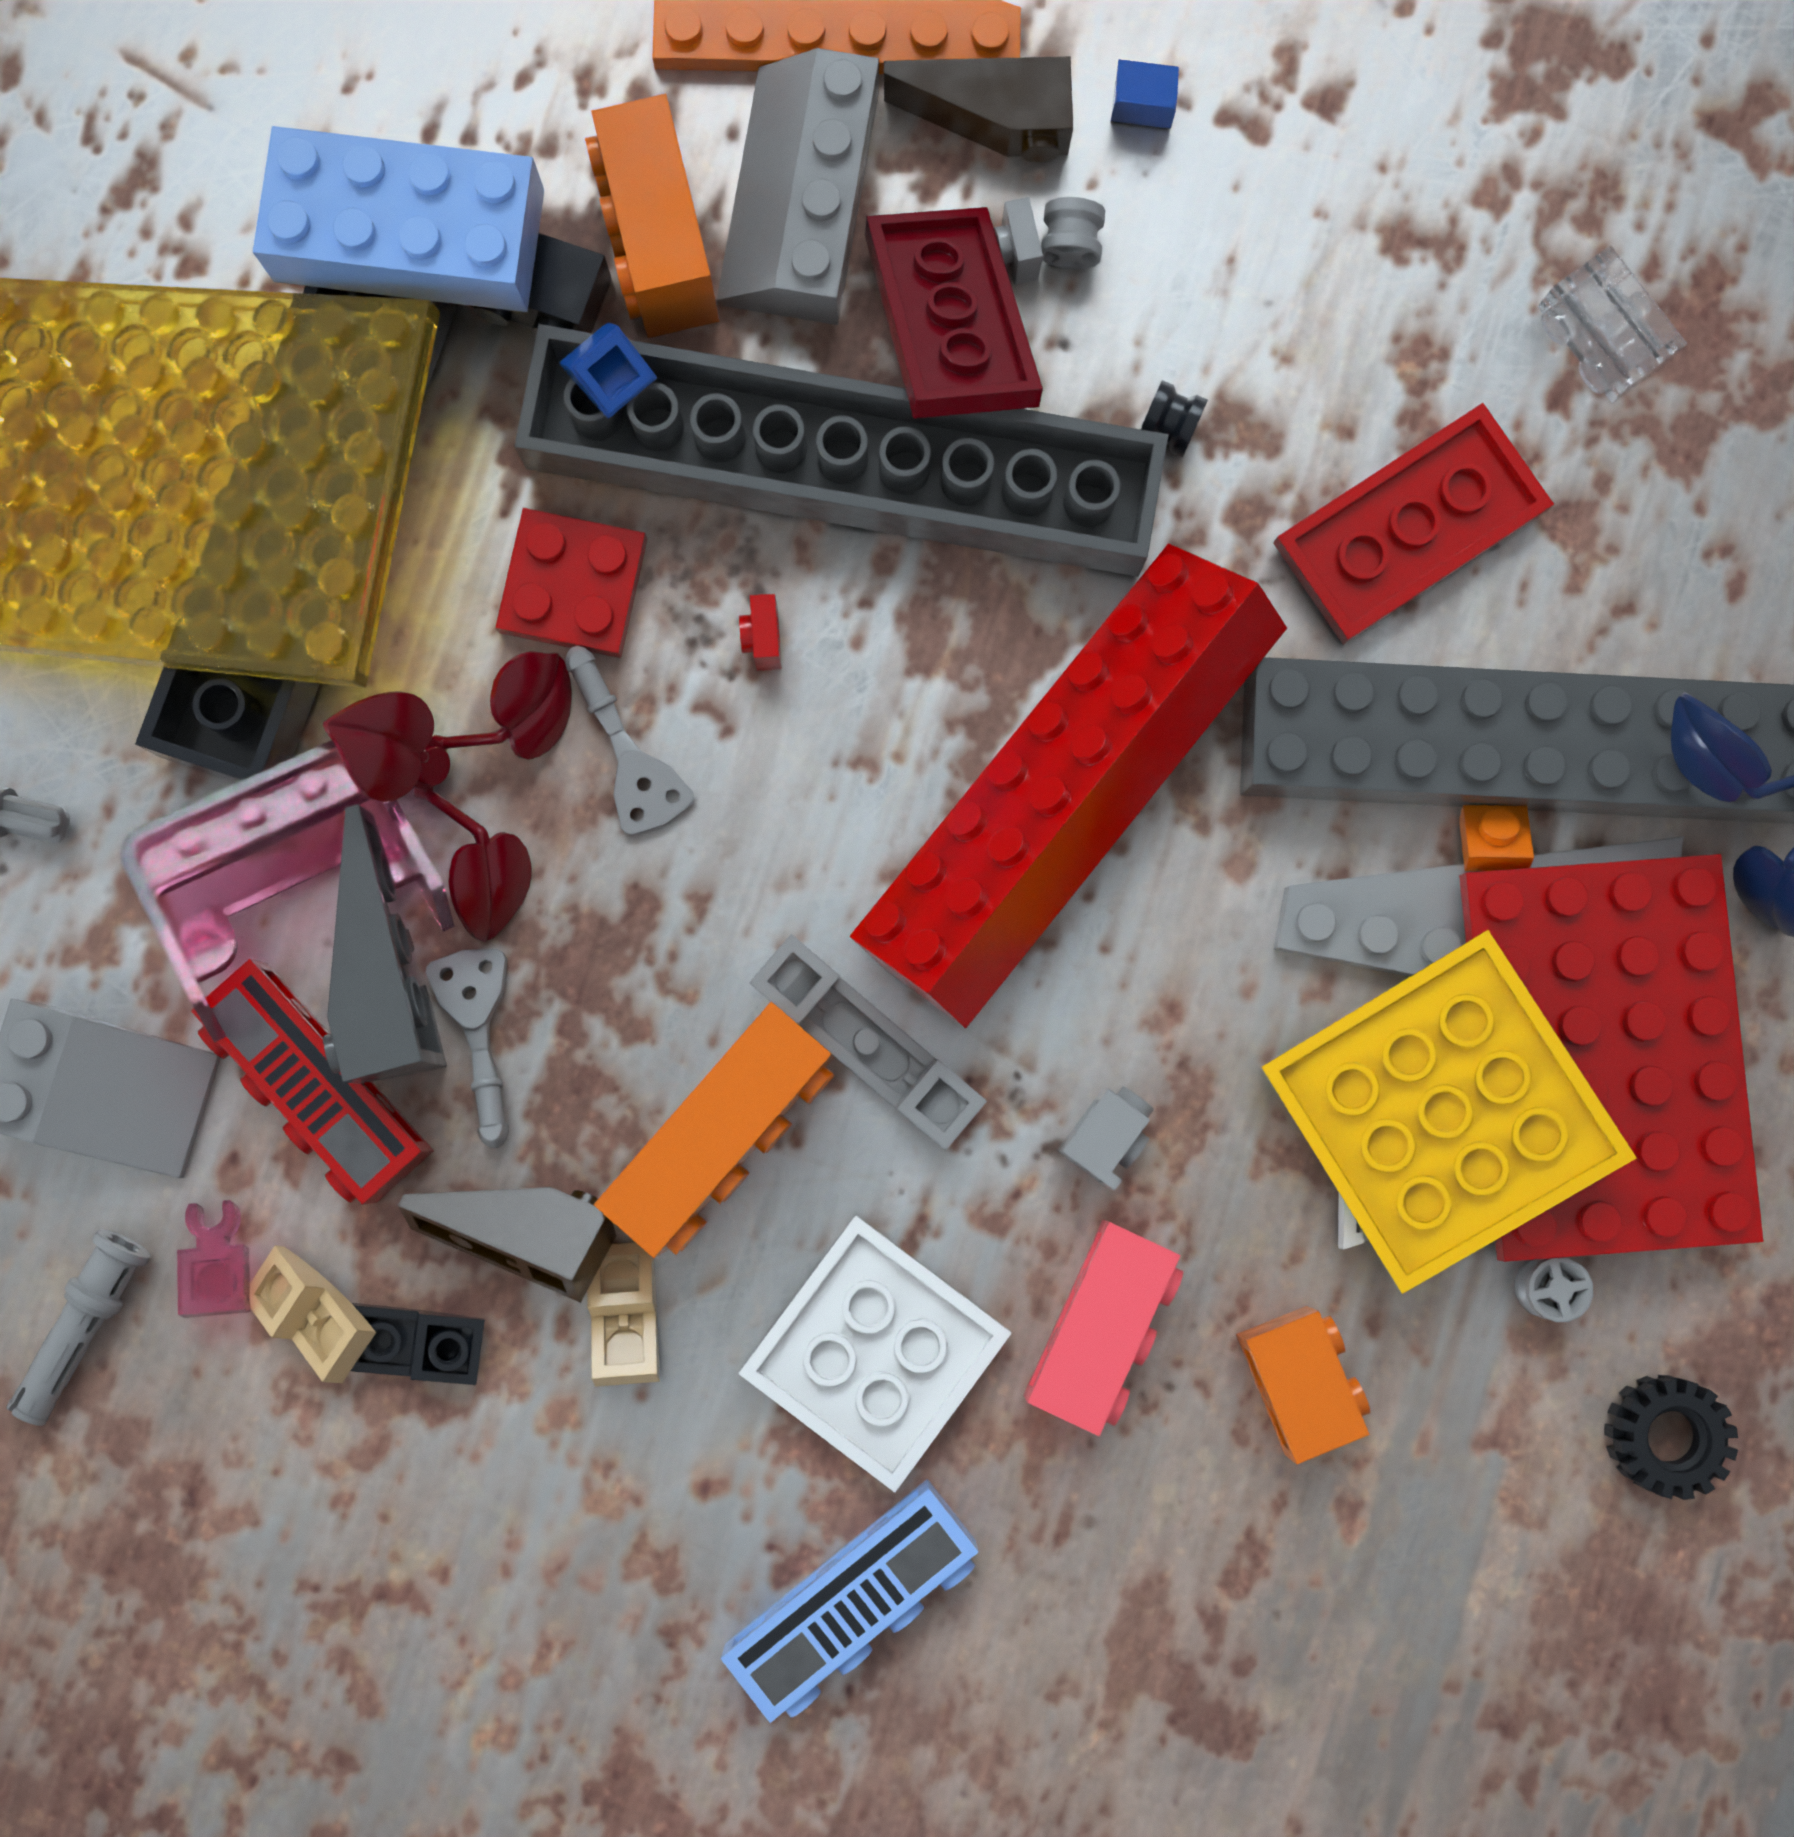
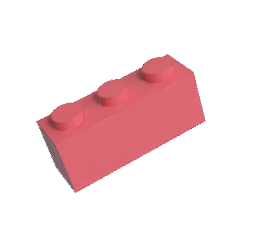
(1104, 1329)

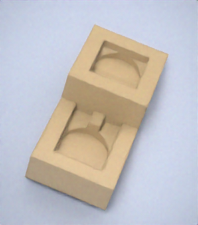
(305, 1307)
(624, 1318)

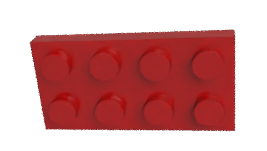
(1413, 523)

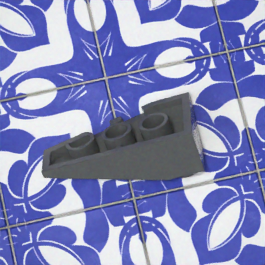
(375, 1009)

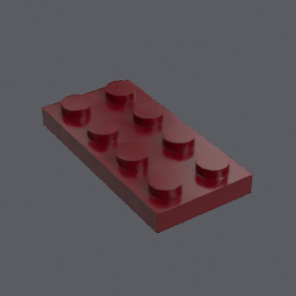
(952, 313)

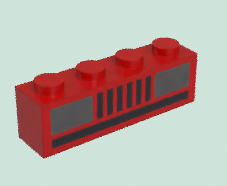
(286, 1065)

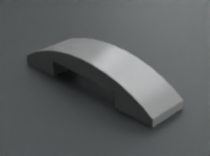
(868, 1042)

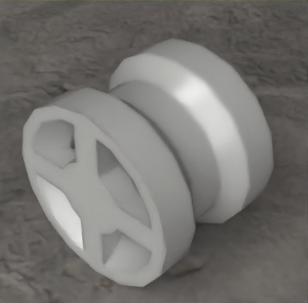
(1072, 233)
(1568, 1288)

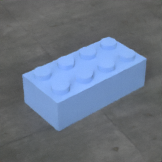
(399, 218)

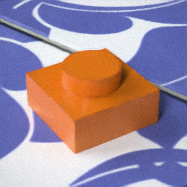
(1495, 837)

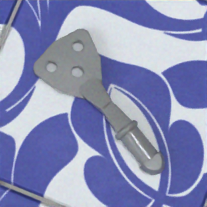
(631, 761)
(475, 1019)

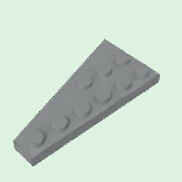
(1407, 916)

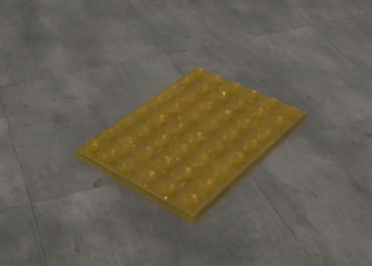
(204, 473)

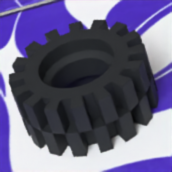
(1708, 1445)

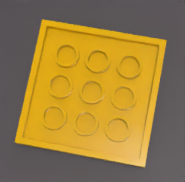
(1447, 1112)

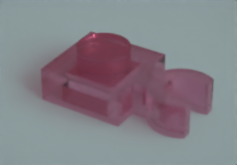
(214, 1274)

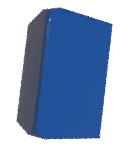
(1145, 94)
(608, 369)

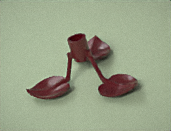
(392, 750)

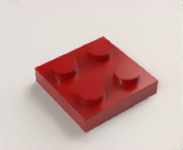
(571, 582)

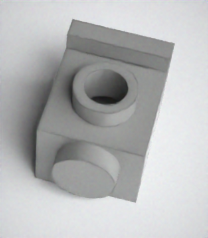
(1108, 1135)

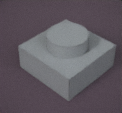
(1020, 241)

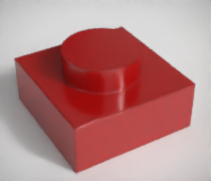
(761, 632)

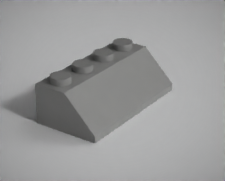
(800, 185)

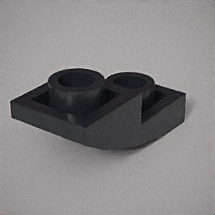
(421, 1344)

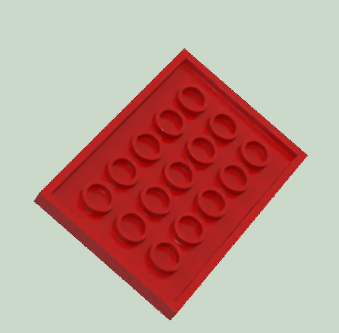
(1646, 1003)

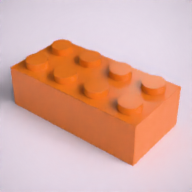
(715, 1131)

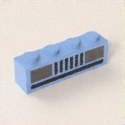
(849, 1602)

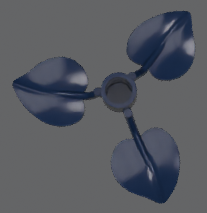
(1724, 765)

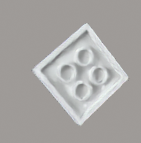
(875, 1353)

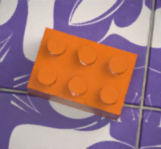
(651, 216)

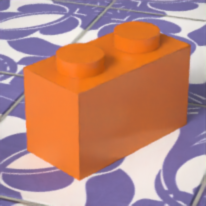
(1305, 1384)

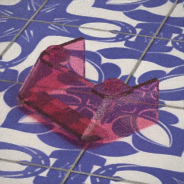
(250, 846)

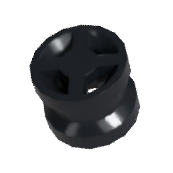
(1174, 416)

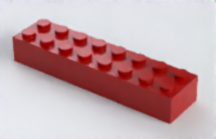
(1069, 781)

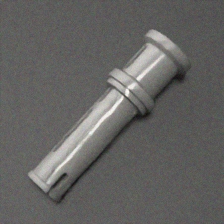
(89, 1301)

